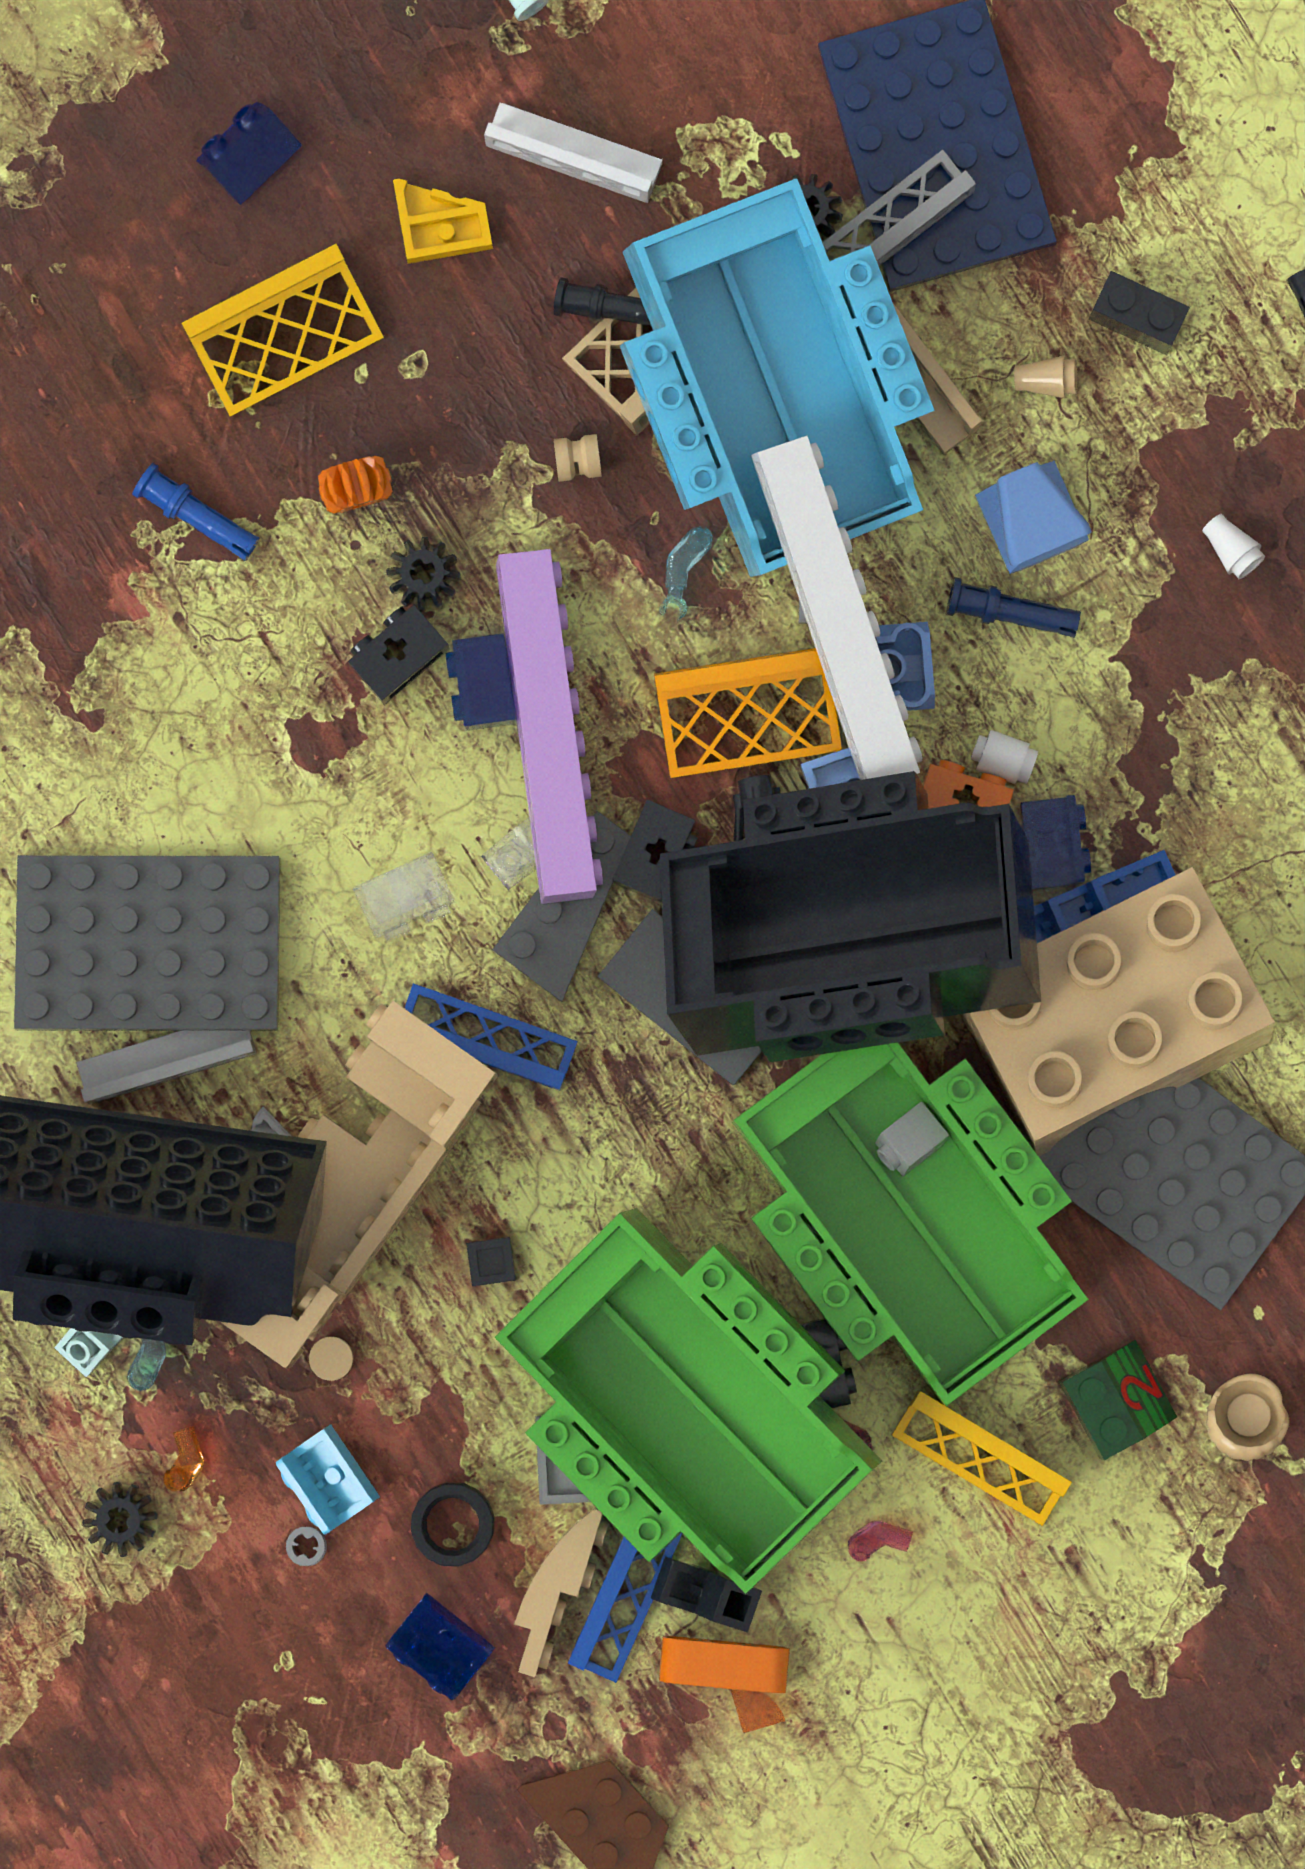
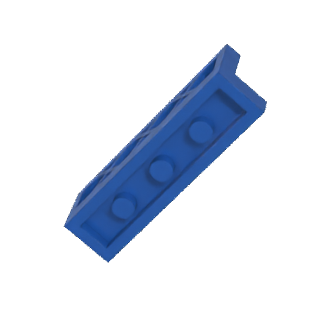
(492, 1055)
(602, 1606)

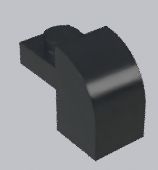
(705, 1594)

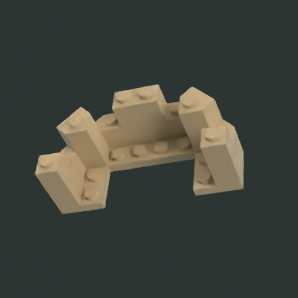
(373, 1185)

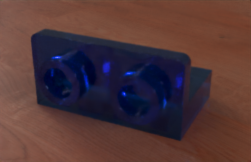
(1055, 841)

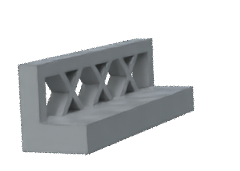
(914, 223)
(160, 1061)

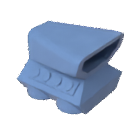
(1032, 516)
(911, 658)

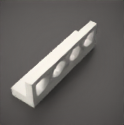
(573, 152)

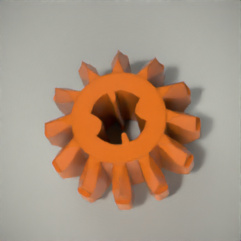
(355, 484)

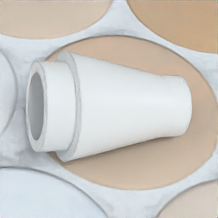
(1235, 548)

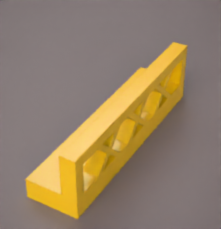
(989, 1443)

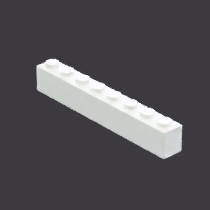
(835, 609)

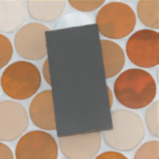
(639, 977)

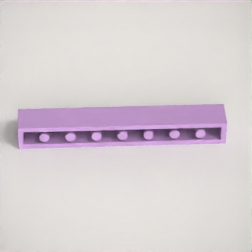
(546, 726)

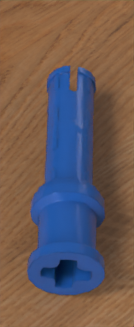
(178, 502)

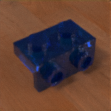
(248, 151)
(439, 1647)

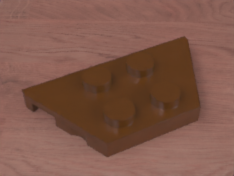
(599, 1816)

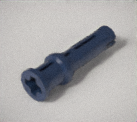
(992, 606)

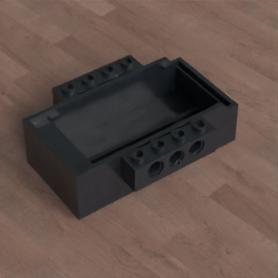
(848, 921)
(151, 1220)

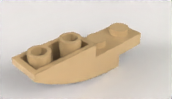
(563, 1571)

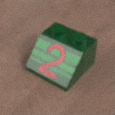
(1118, 1400)

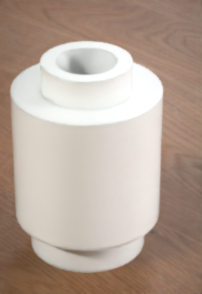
(1004, 757)

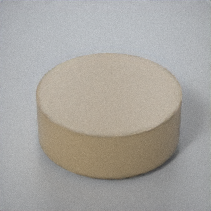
(331, 1358)

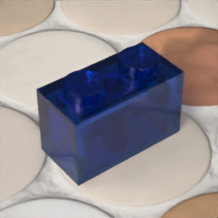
(483, 682)

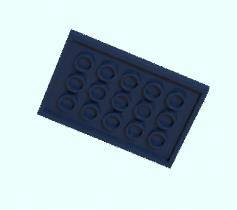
(931, 89)

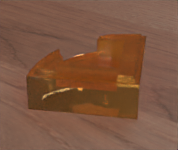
(756, 1710)

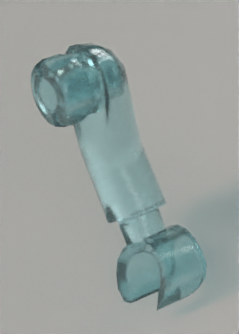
(678, 564)
(146, 1364)

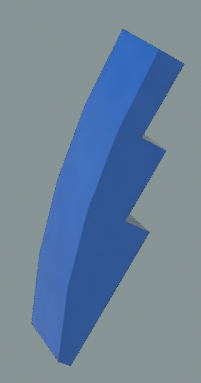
(1100, 894)

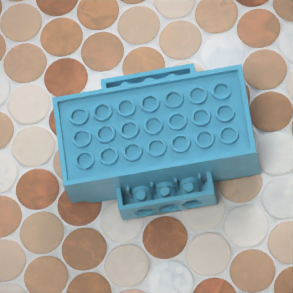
(770, 347)

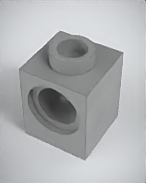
(911, 1140)

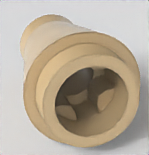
(1048, 377)

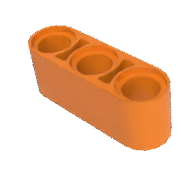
(724, 1664)

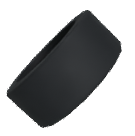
(427, 1545)

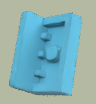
(326, 1480)

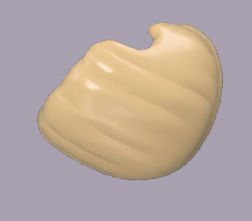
(1247, 1417)

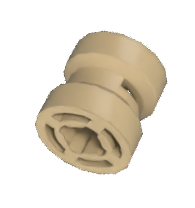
(577, 457)

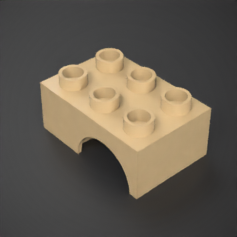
(1124, 1010)

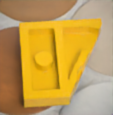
(440, 224)

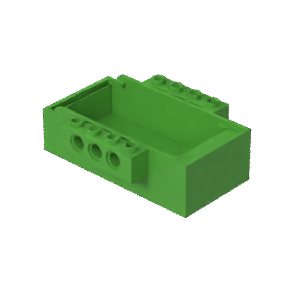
(926, 1257)
(686, 1400)

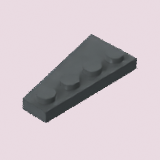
(551, 937)

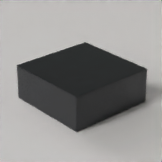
(491, 1261)

